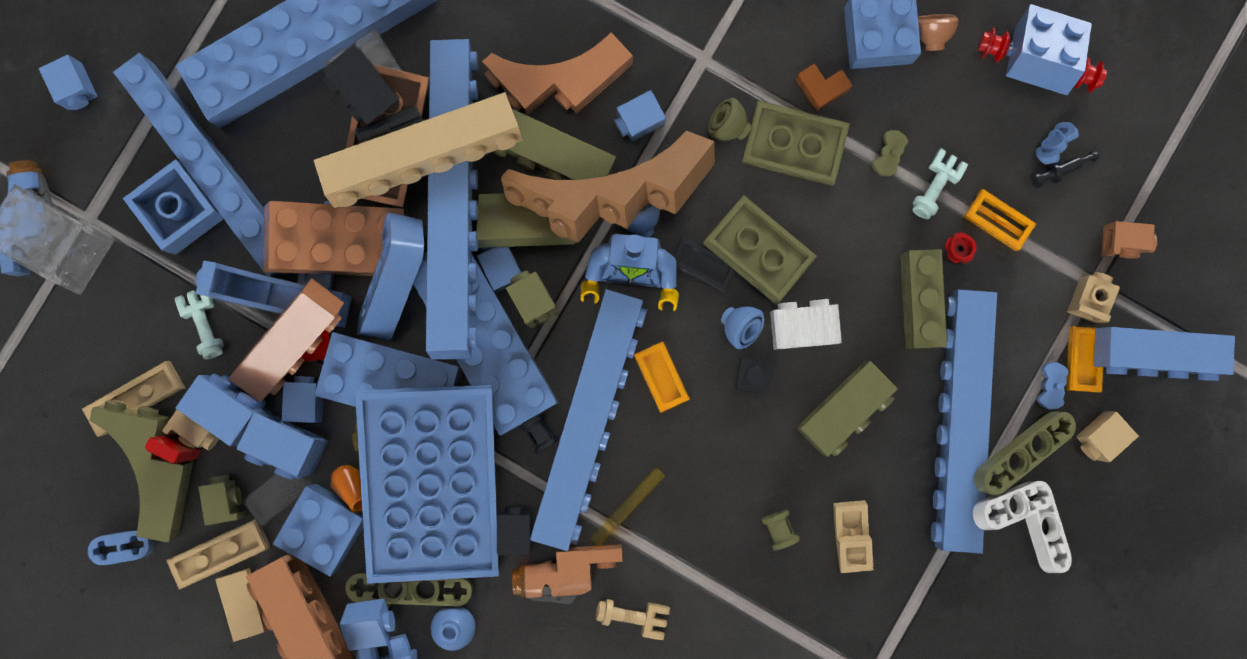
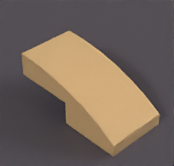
(852, 536)

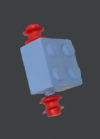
(1046, 51)

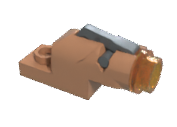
(567, 577)

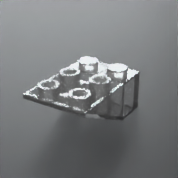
(51, 240)

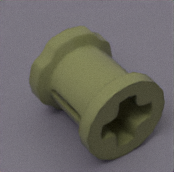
(780, 529)

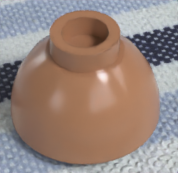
(937, 30)

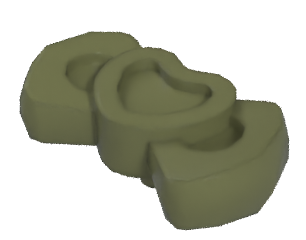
(890, 154)

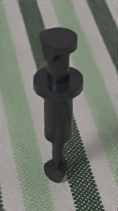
(1056, 171)

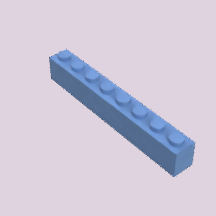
(197, 153)
(964, 418)
(587, 419)

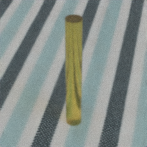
(627, 507)

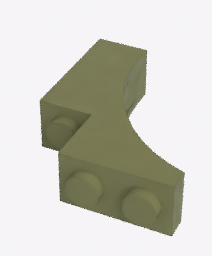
(160, 483)

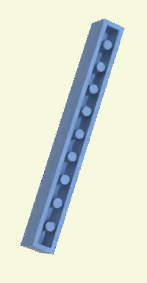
(451, 214)

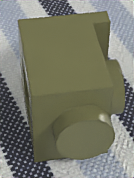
(221, 500)

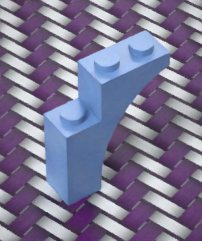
(254, 290)

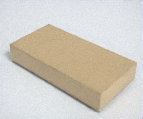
(241, 611)

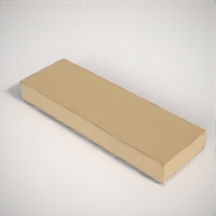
(142, 391)
(218, 554)

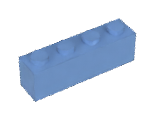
(1164, 351)

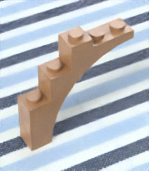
(618, 197)

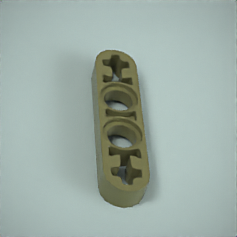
(1027, 456)
(410, 593)

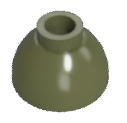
(729, 121)

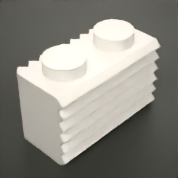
(805, 325)

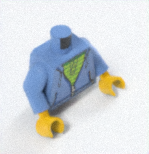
(632, 262)

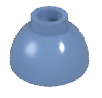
(645, 221)
(742, 325)
(452, 627)

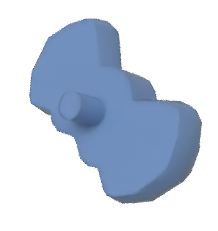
(1056, 142)
(1053, 386)

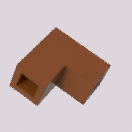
(822, 91)

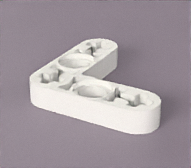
(1034, 512)

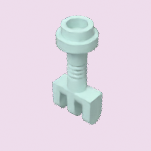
(926, 206)
(209, 347)

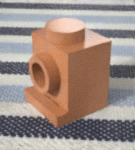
(1128, 239)

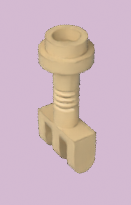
(606, 613)

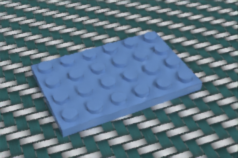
(427, 483)

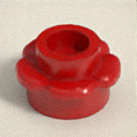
(966, 242)

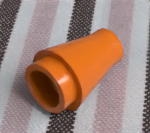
(347, 485)

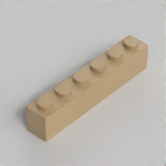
(418, 151)

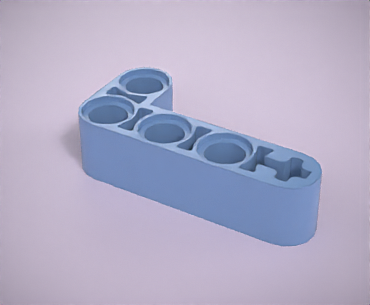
(392, 277)

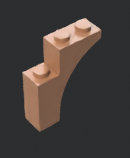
(574, 80)

